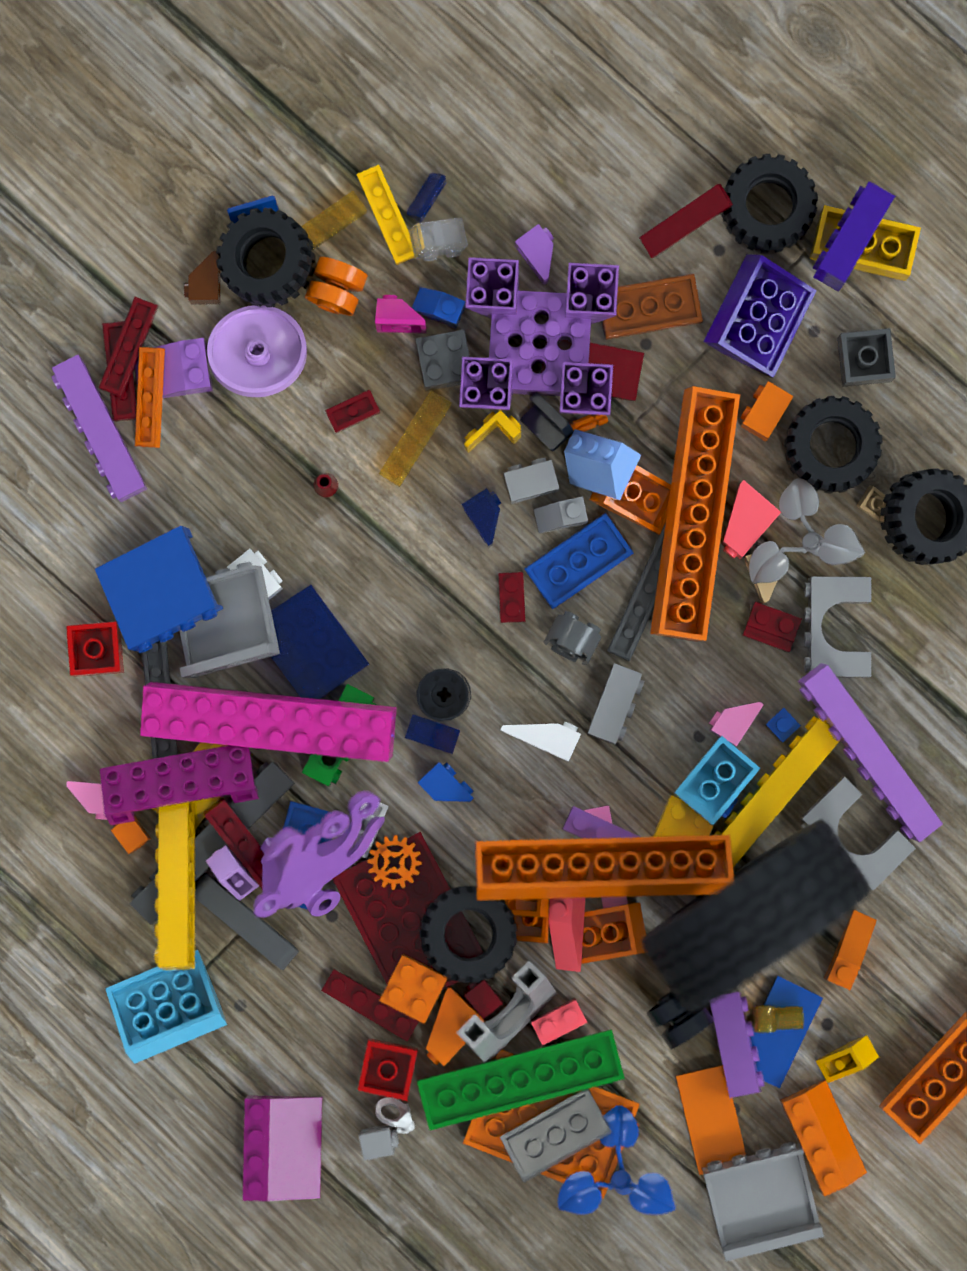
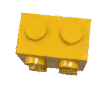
(508, 426)

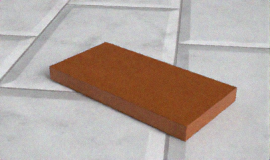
(654, 307)

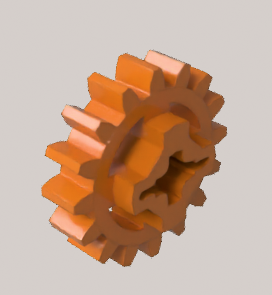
(386, 853)

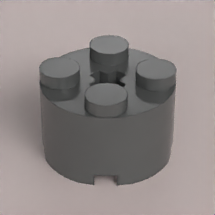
(573, 638)

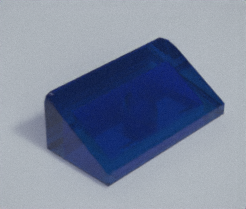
(426, 196)

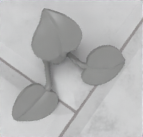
(836, 548)

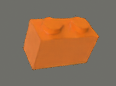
(766, 411)

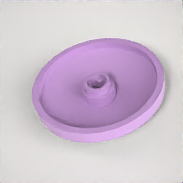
(257, 351)

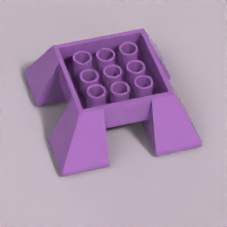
(508, 370)

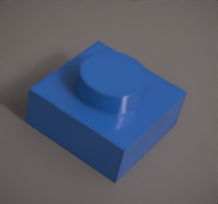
(782, 725)

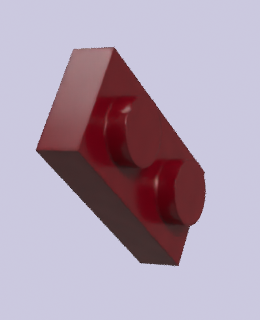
(352, 411)
(511, 597)

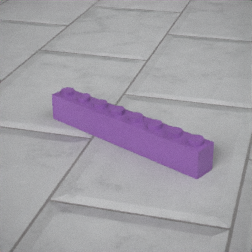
(869, 752)

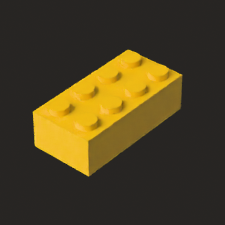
(887, 252)

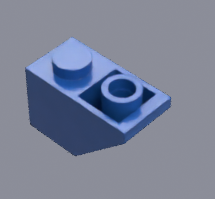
(443, 786)

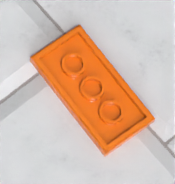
(710, 1116)

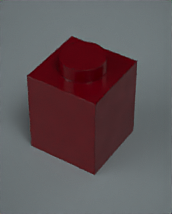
(482, 998)

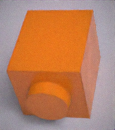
(131, 835)

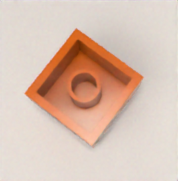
(413, 988)

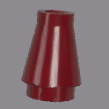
(329, 490)

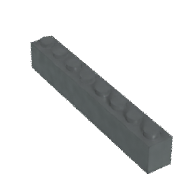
(271, 786)

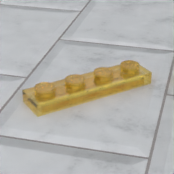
(415, 438)

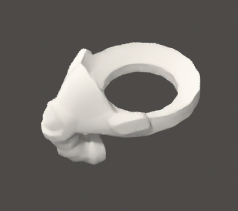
(403, 1122)

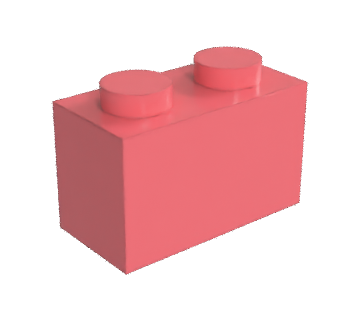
(558, 1021)

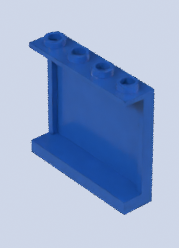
(157, 590)

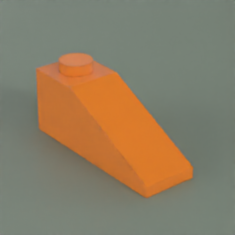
(851, 950)

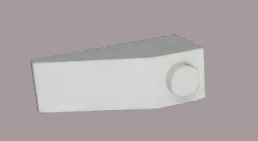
(552, 738)

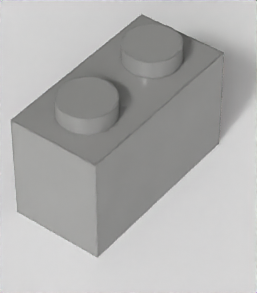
(531, 480)
(378, 1141)

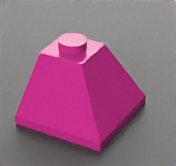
(397, 316)

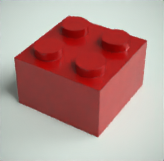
(94, 649)
(387, 1069)

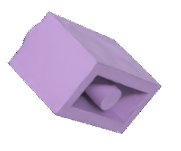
(231, 873)

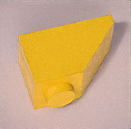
(847, 1059)

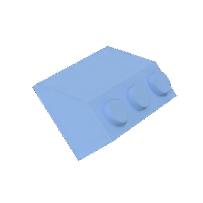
(599, 464)

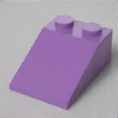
(185, 368)

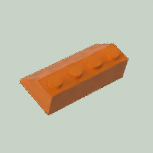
(823, 1137)

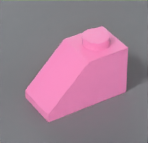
(734, 721)
(89, 796)

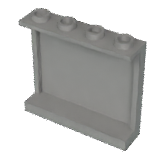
(239, 631)
(762, 1201)

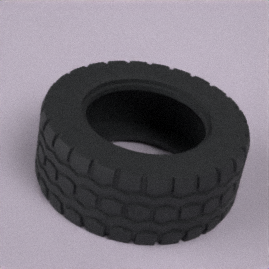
(758, 917)

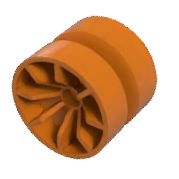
(334, 293)

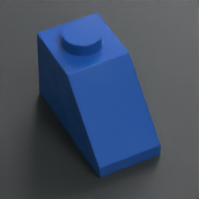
(439, 306)

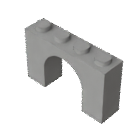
(823, 594)
(874, 865)
(531, 996)

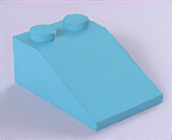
(717, 780)

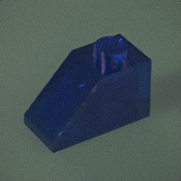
(484, 514)
(432, 734)

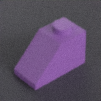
(537, 249)

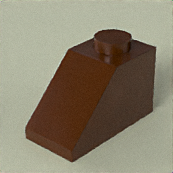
(204, 282)

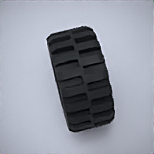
(777, 172)
(244, 236)
(852, 417)
(901, 523)
(457, 967)

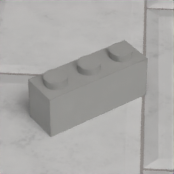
(616, 704)

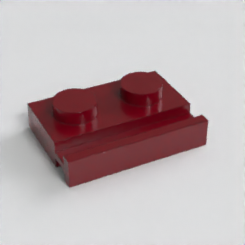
(772, 627)

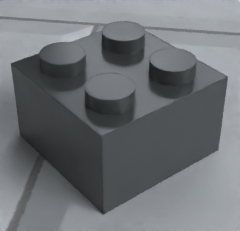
(866, 357)
(442, 359)

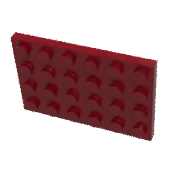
(393, 918)

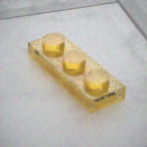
(334, 219)

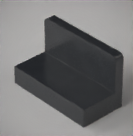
(546, 423)

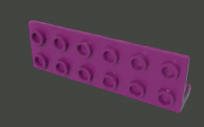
(176, 781)

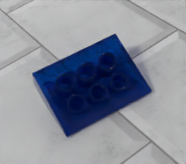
(314, 646)

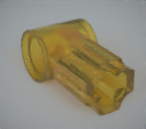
(773, 1018)

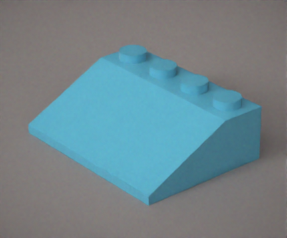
(164, 1009)

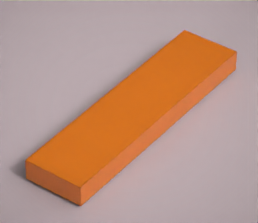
(149, 397)

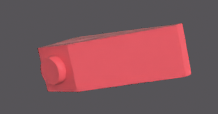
(566, 932)

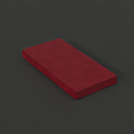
(626, 367)

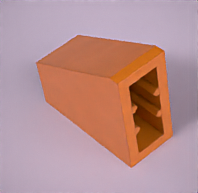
(452, 1016)

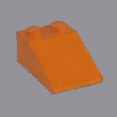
(642, 501)
(613, 933)

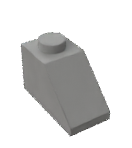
(561, 515)

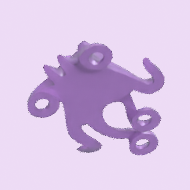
(299, 866)

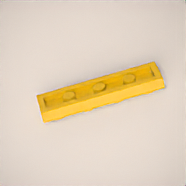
(386, 214)

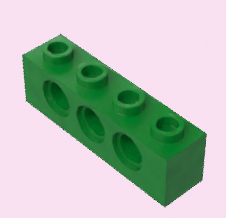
(315, 767)

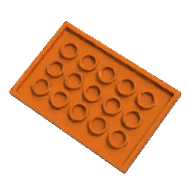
(596, 1159)

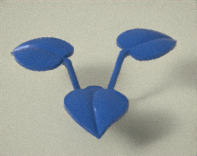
(649, 1197)

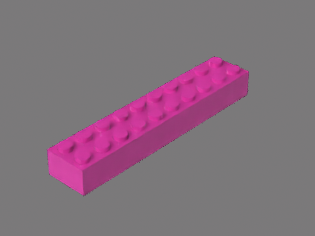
(268, 721)

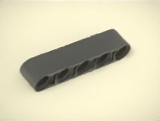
(245, 922)

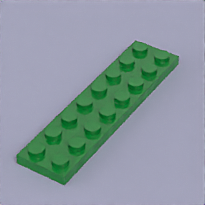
(520, 1079)

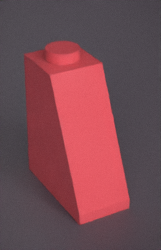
(747, 520)

